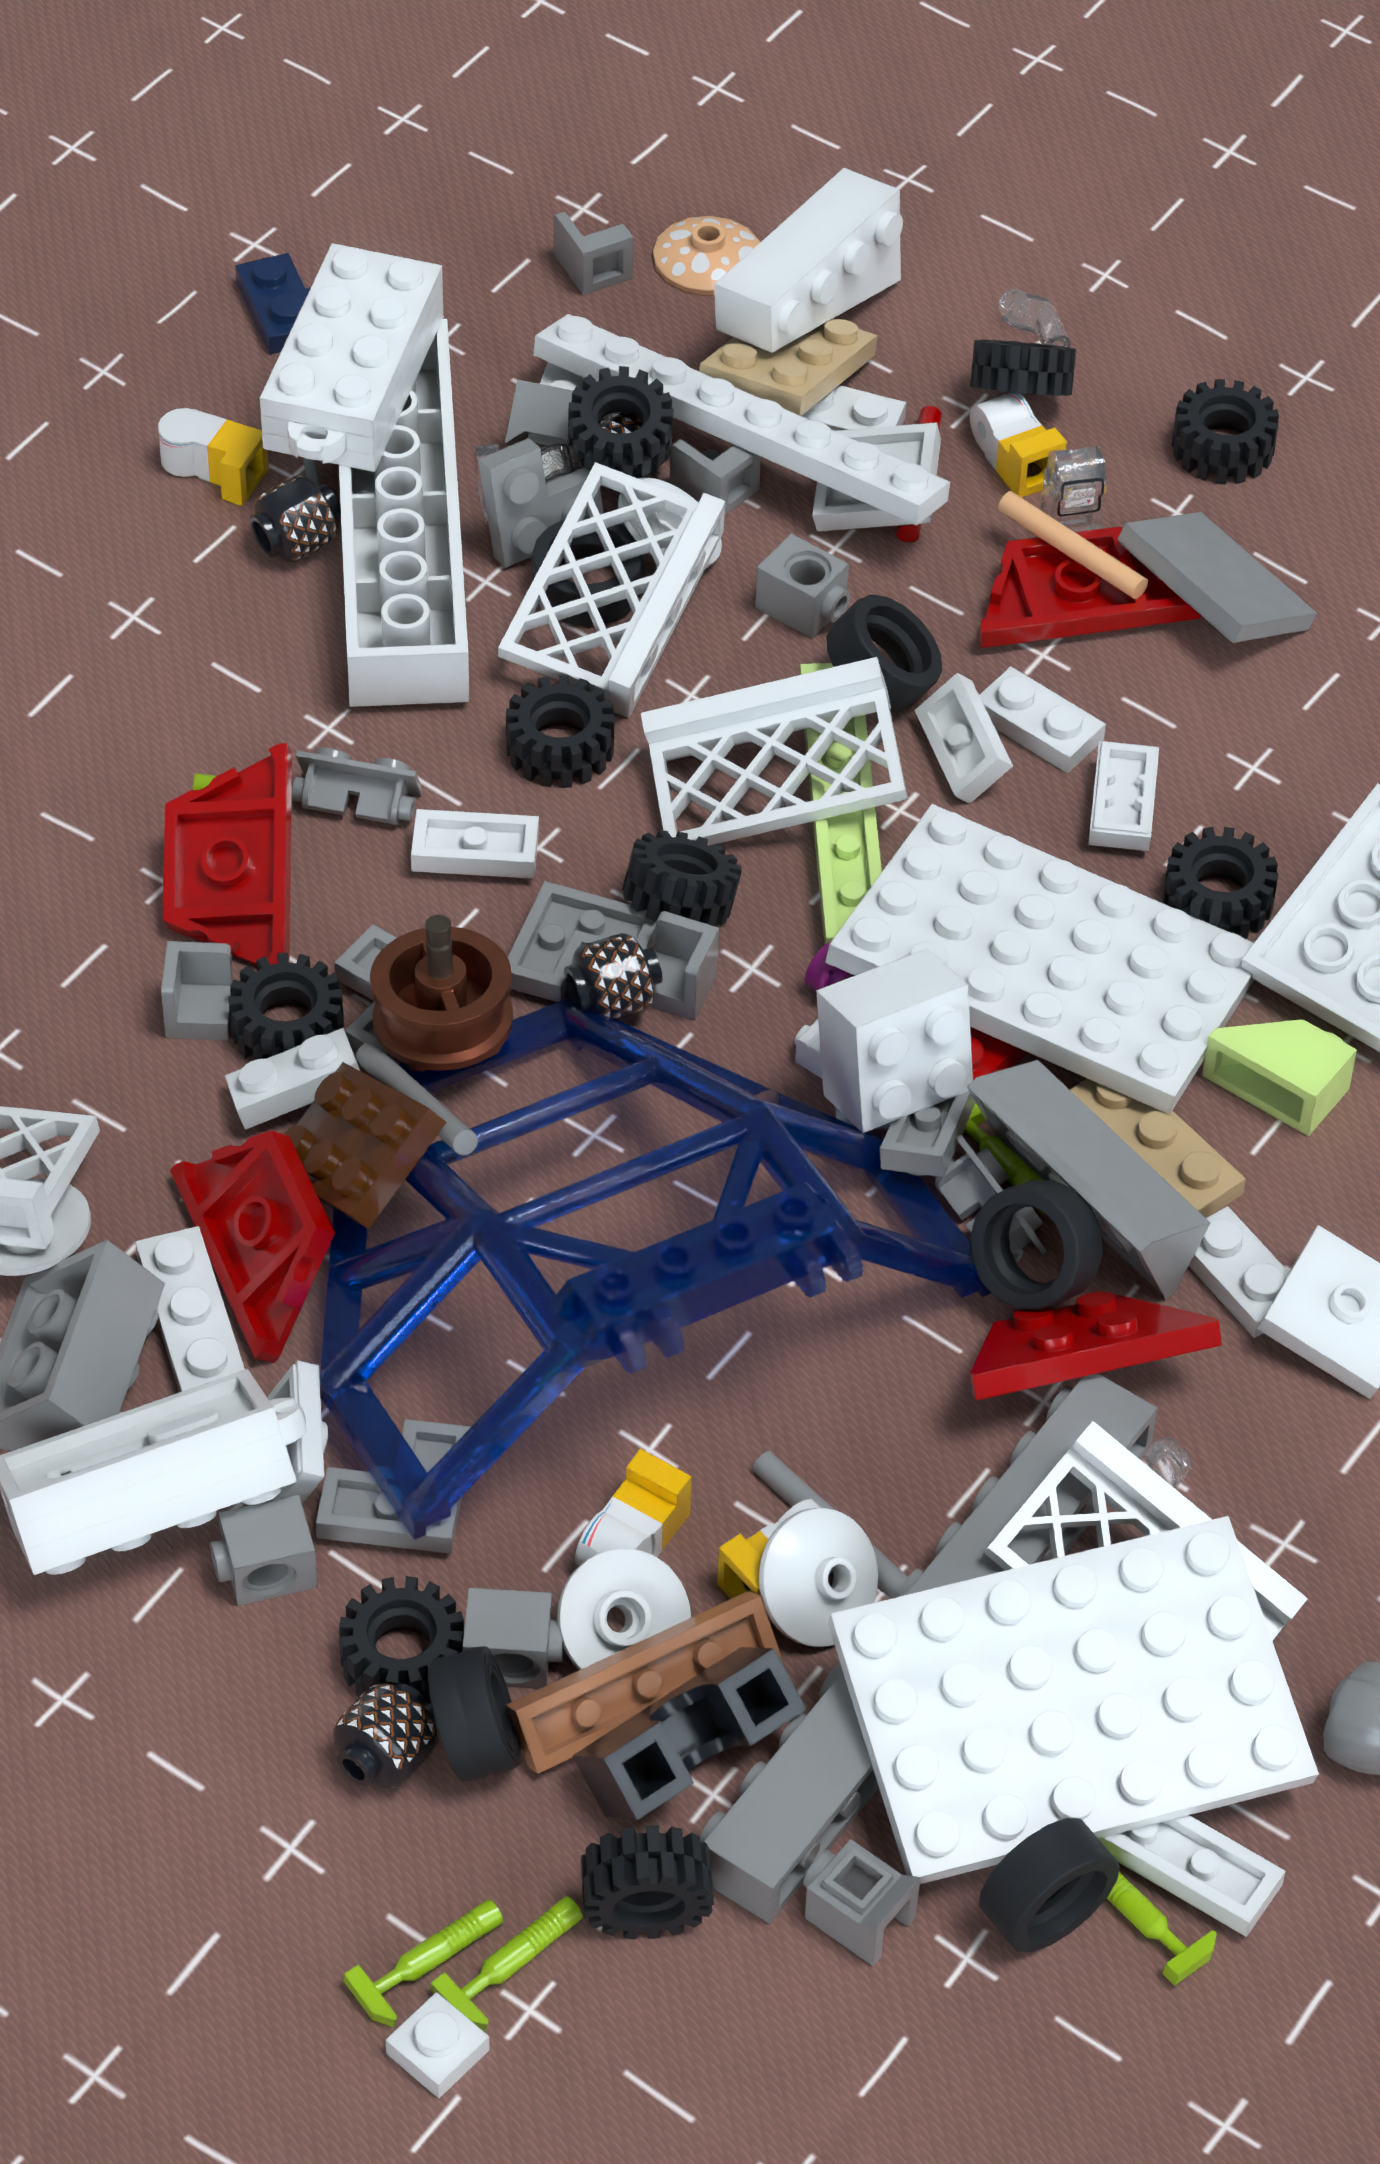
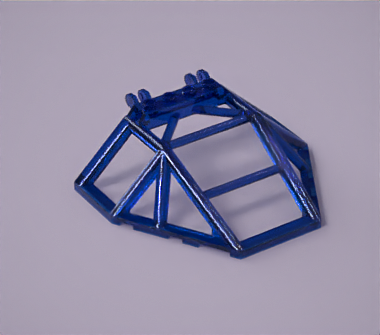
(627, 1292)

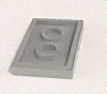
(1216, 577)

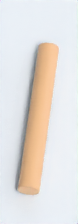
(1073, 545)

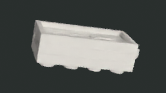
(352, 357)
(148, 1471)

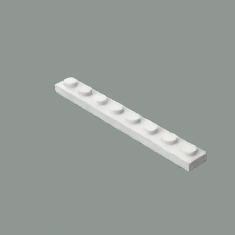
(752, 422)

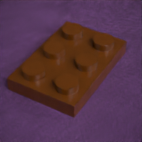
(361, 1142)

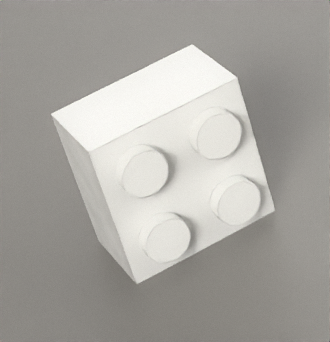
(895, 1039)

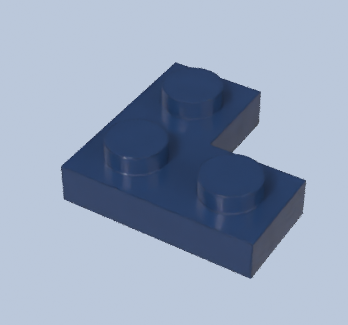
(273, 296)

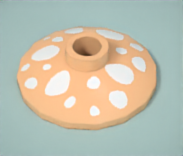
(700, 252)

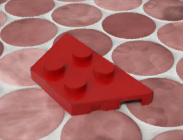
(1053, 596)
(233, 859)
(259, 1232)
(1084, 1340)

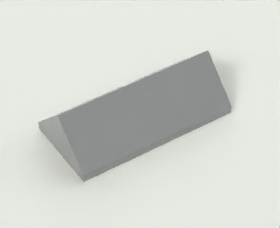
(1070, 1144)

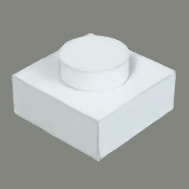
(437, 2045)

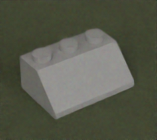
(74, 1344)

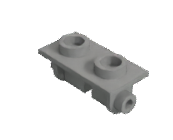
(380, 786)
(972, 1182)

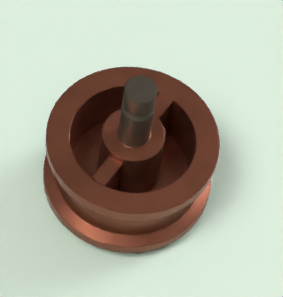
(441, 997)

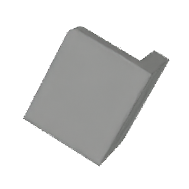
(593, 259)
(728, 476)
(687, 962)
(197, 990)

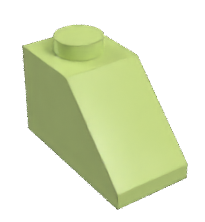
(1282, 1069)

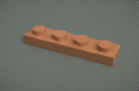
(600, 1697)

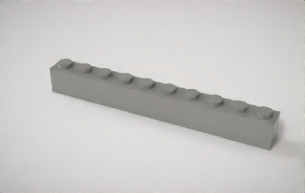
(823, 1768)

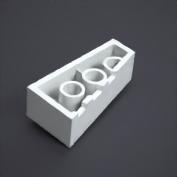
(814, 264)

